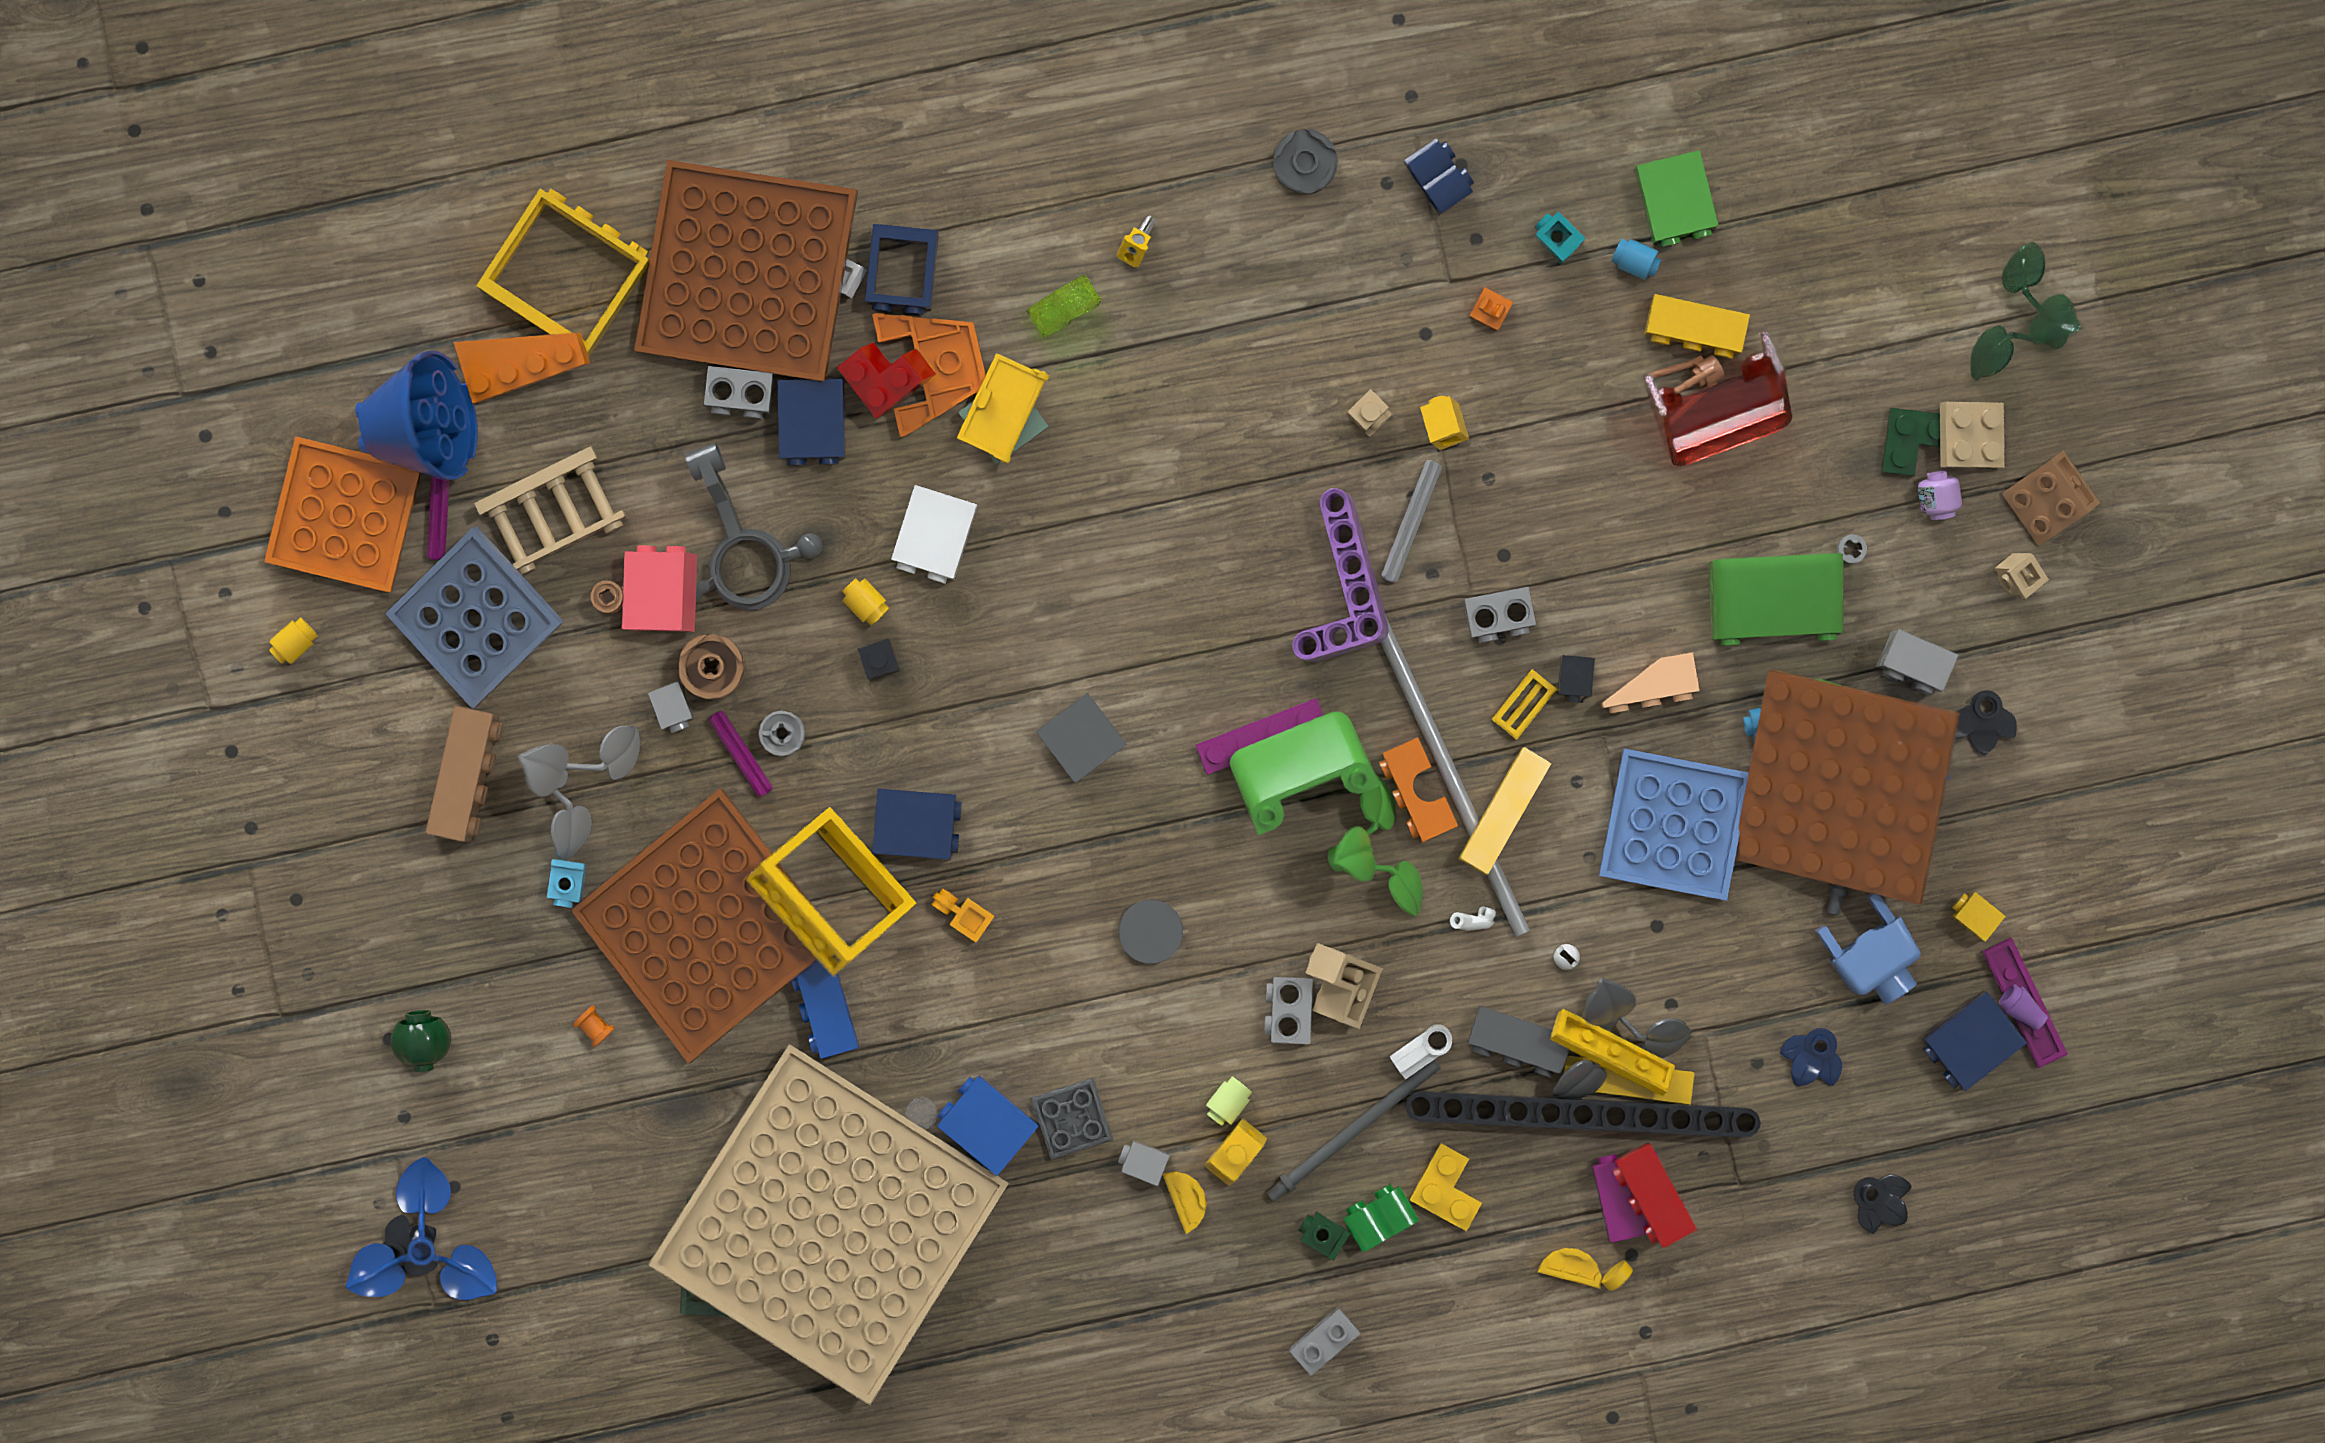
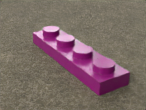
(1218, 751)

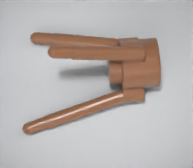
(1705, 372)

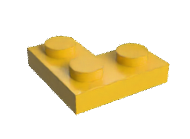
(1437, 1189)

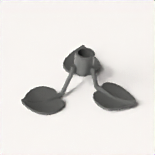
(1604, 1009)

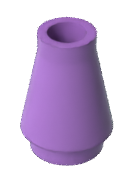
(2021, 1006)

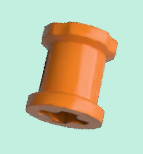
(593, 1026)

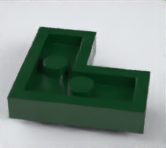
(1904, 434)

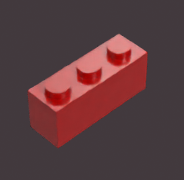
(1653, 1196)

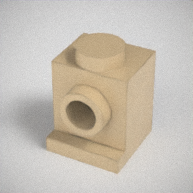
(1369, 413)
(2015, 577)

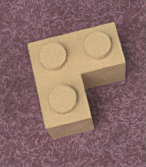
(1346, 984)

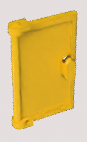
(1006, 409)

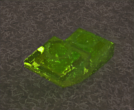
(1064, 305)

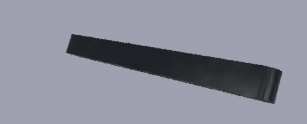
(1597, 1120)

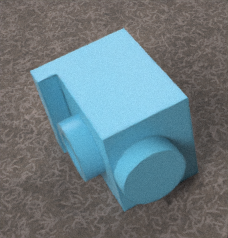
(575, 873)

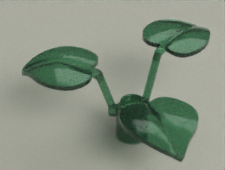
(2050, 327)

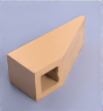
(1664, 678)

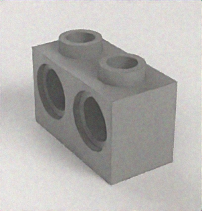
(740, 383)
(1497, 605)
(1298, 1010)
(1324, 1341)

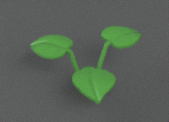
(1356, 855)

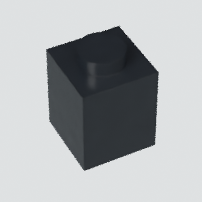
(878, 659)
(1575, 678)

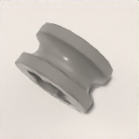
(1849, 559)

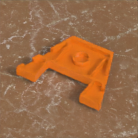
(950, 351)

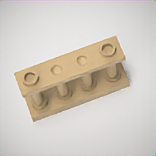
(553, 478)

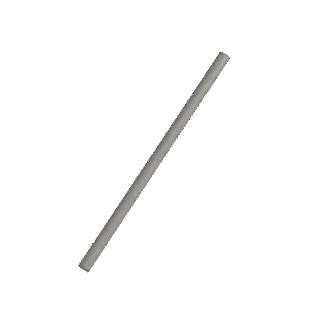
(1449, 773)

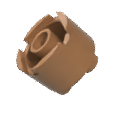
(693, 666)

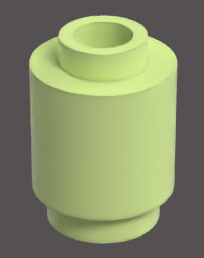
(1228, 1101)

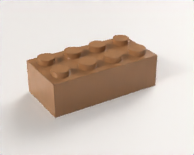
(463, 774)

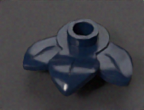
(1812, 1062)

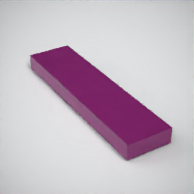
(2010, 970)

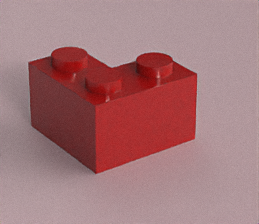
(884, 384)

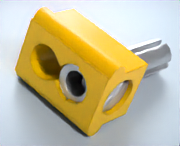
(1135, 245)

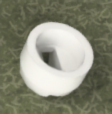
(1561, 962)

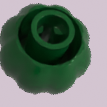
(420, 1040)

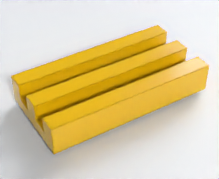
(1541, 682)

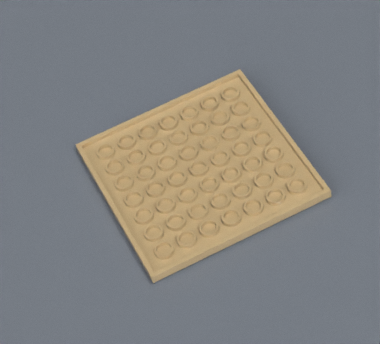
(828, 1224)

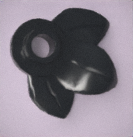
(1986, 727)
(1884, 1205)
(400, 1234)

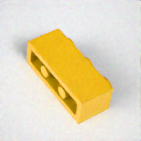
(1696, 326)

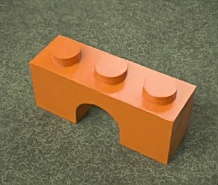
(1403, 765)

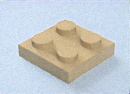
(1972, 434)

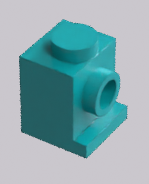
(1571, 236)

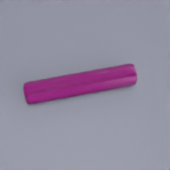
(438, 518)
(740, 753)

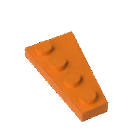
(509, 364)

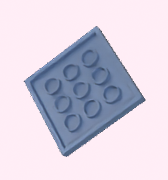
(1674, 824)

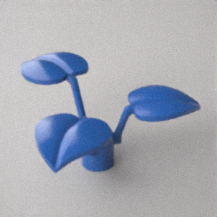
(377, 1271)

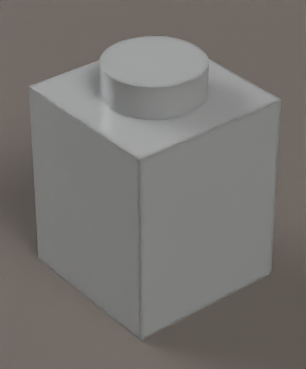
(671, 707)
(1143, 1162)

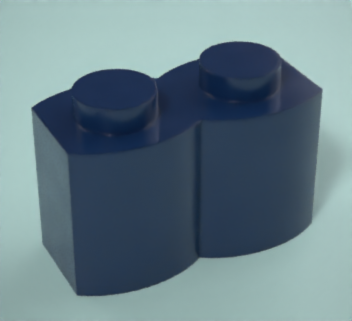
(1439, 176)

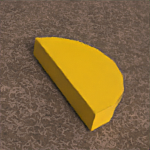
(1187, 1198)
(1572, 1266)

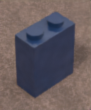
(811, 421)
(916, 824)
(1973, 1042)

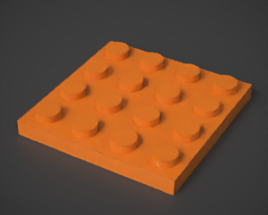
(342, 515)

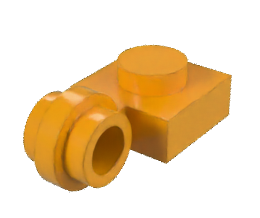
(969, 919)

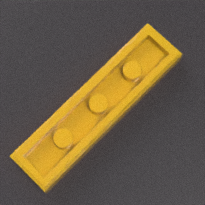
(1504, 811)
(1612, 1052)
(1679, 1089)

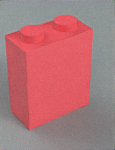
(659, 589)

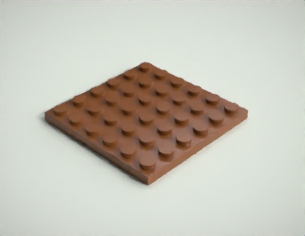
(746, 270)
(1846, 786)
(693, 928)

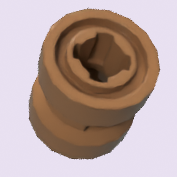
(609, 601)

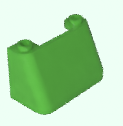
(1776, 597)
(1297, 762)

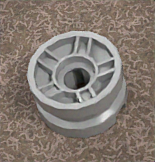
(791, 743)

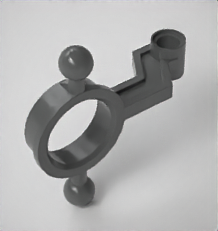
(706, 464)

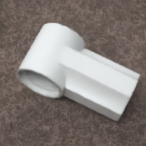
(1419, 1053)

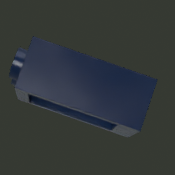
(902, 235)

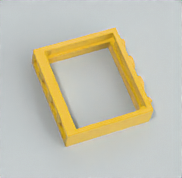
(582, 219)
(799, 913)

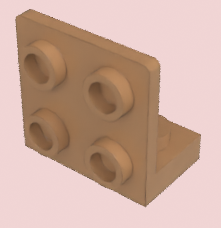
(2051, 498)

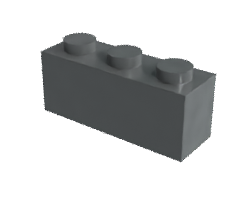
(1517, 1041)

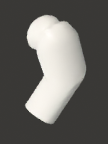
(1471, 922)

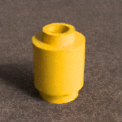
(865, 601)
(292, 641)

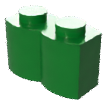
(1380, 1218)

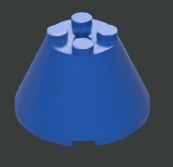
(421, 419)

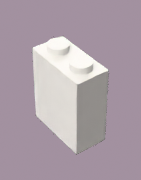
(934, 534)

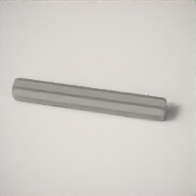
(1411, 521)

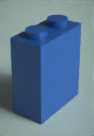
(986, 1124)

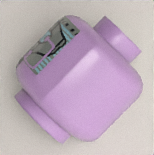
(1939, 495)

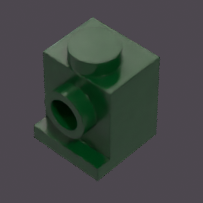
(1335, 1241)

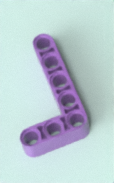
(1351, 586)

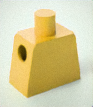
(1236, 1152)

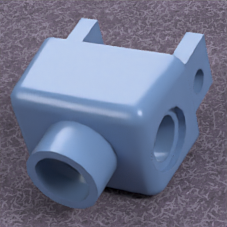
(1877, 957)

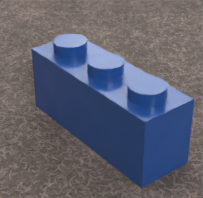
(826, 1010)

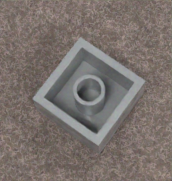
(1916, 662)

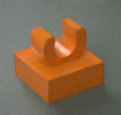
(1491, 309)

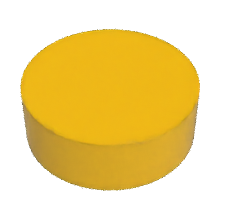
(1617, 1275)

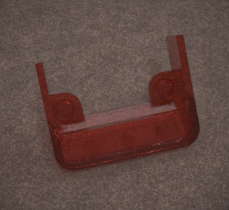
(1723, 413)

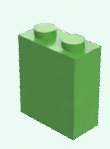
(1676, 198)

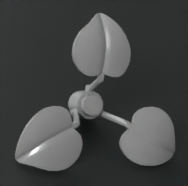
(546, 772)

